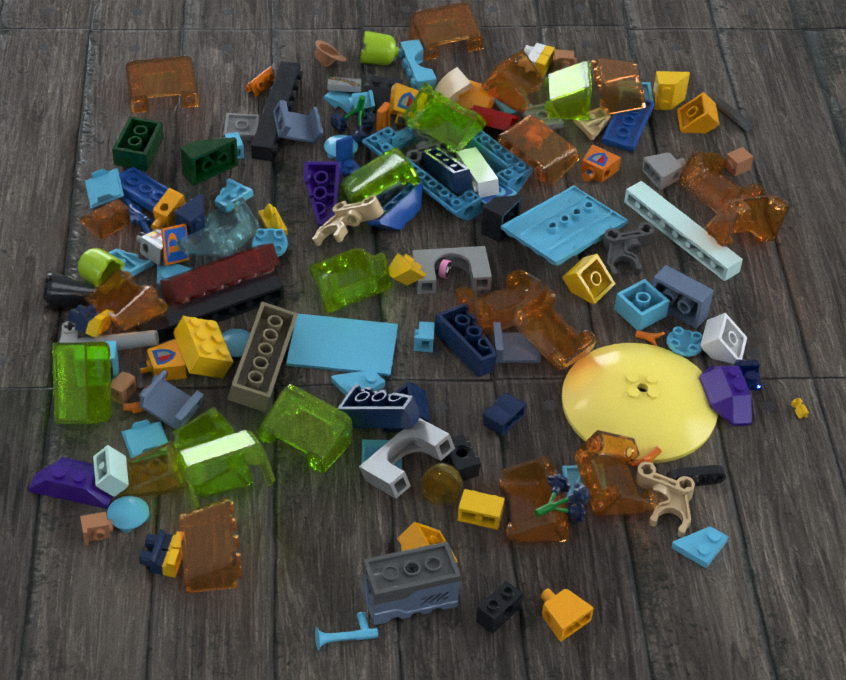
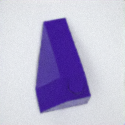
(323, 187)

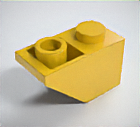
(405, 269)

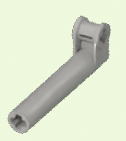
(123, 340)

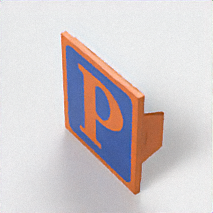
(171, 250)

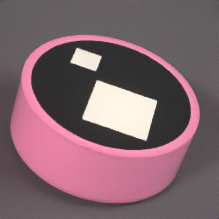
(445, 269)

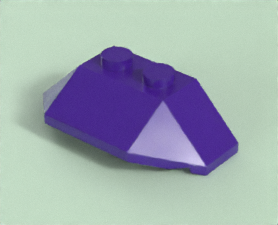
(728, 393)
(70, 481)

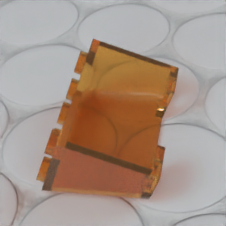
(445, 25)
(161, 78)
(618, 84)
(540, 148)
(749, 214)
(128, 301)
(549, 330)
(606, 474)
(210, 547)

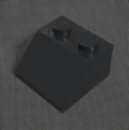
(381, 90)
(497, 213)

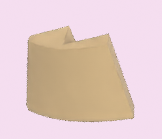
(453, 84)

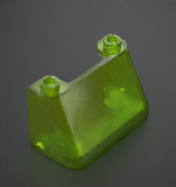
(569, 92)
(443, 119)
(379, 175)
(308, 426)
(221, 475)

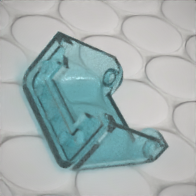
(224, 231)

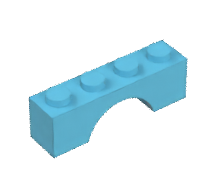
(412, 54)

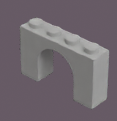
(470, 259)
(380, 467)

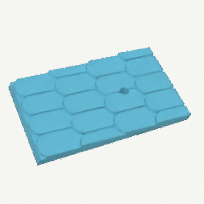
(563, 225)

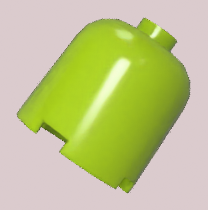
(379, 49)
(98, 265)

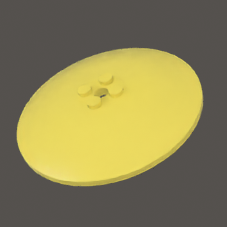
(605, 396)

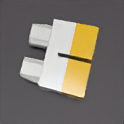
(541, 56)

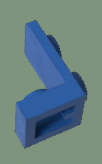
(344, 154)

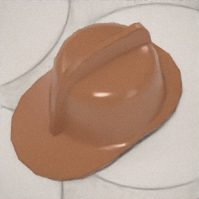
(327, 54)

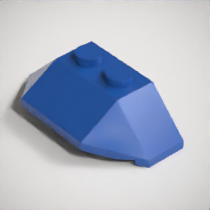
(400, 208)

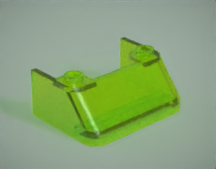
(192, 460)

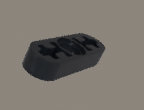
(707, 474)

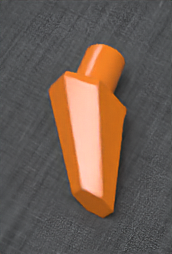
(134, 407)

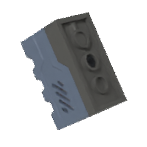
(410, 582)

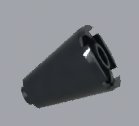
(65, 291)

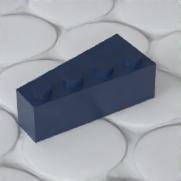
(466, 339)
(379, 409)

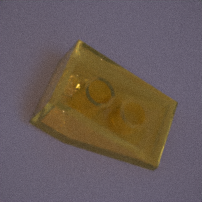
(153, 472)

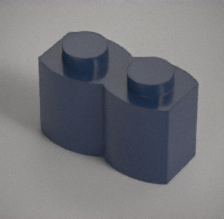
(504, 413)

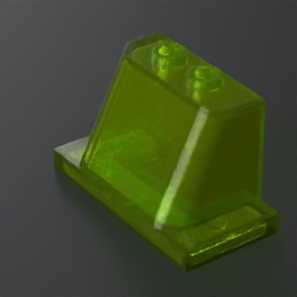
(350, 278)

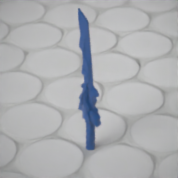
(136, 216)

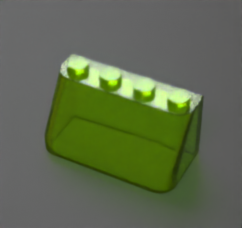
(81, 382)

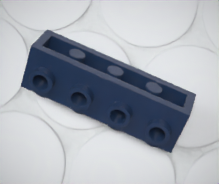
(447, 170)

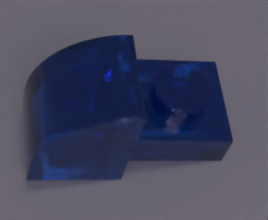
(750, 371)

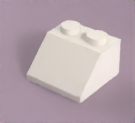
(723, 339)

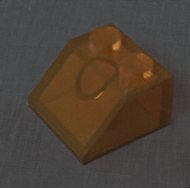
(107, 219)

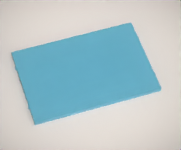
(342, 344)

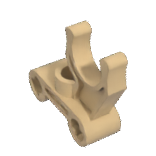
(350, 215)
(671, 493)

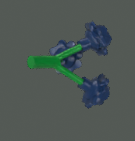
(364, 119)
(576, 509)

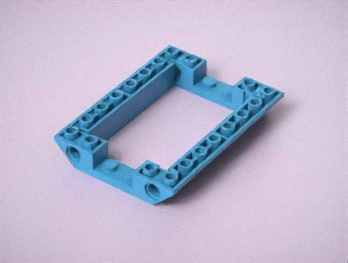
(507, 167)

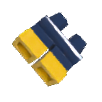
(89, 320)
(166, 553)

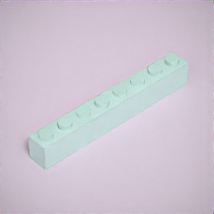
(683, 230)

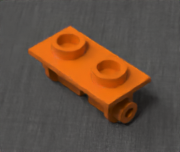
(261, 82)

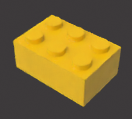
(203, 347)

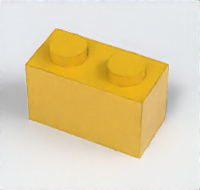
(480, 509)

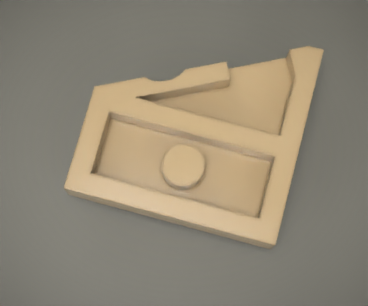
(595, 124)

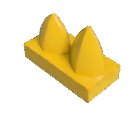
(271, 219)

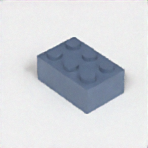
(688, 298)

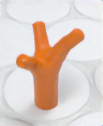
(649, 336)
(649, 457)

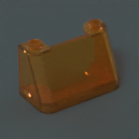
(514, 81)
(706, 181)
(500, 303)
(528, 492)

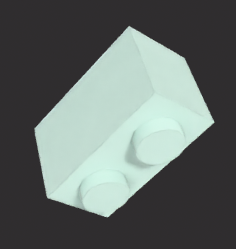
(110, 471)

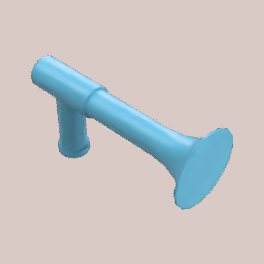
(365, 633)

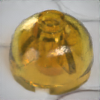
(441, 483)

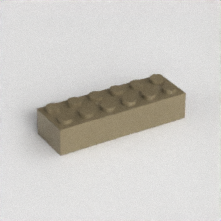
(262, 356)

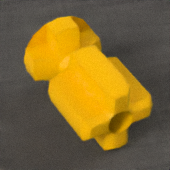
(801, 409)

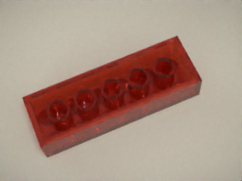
(220, 273)

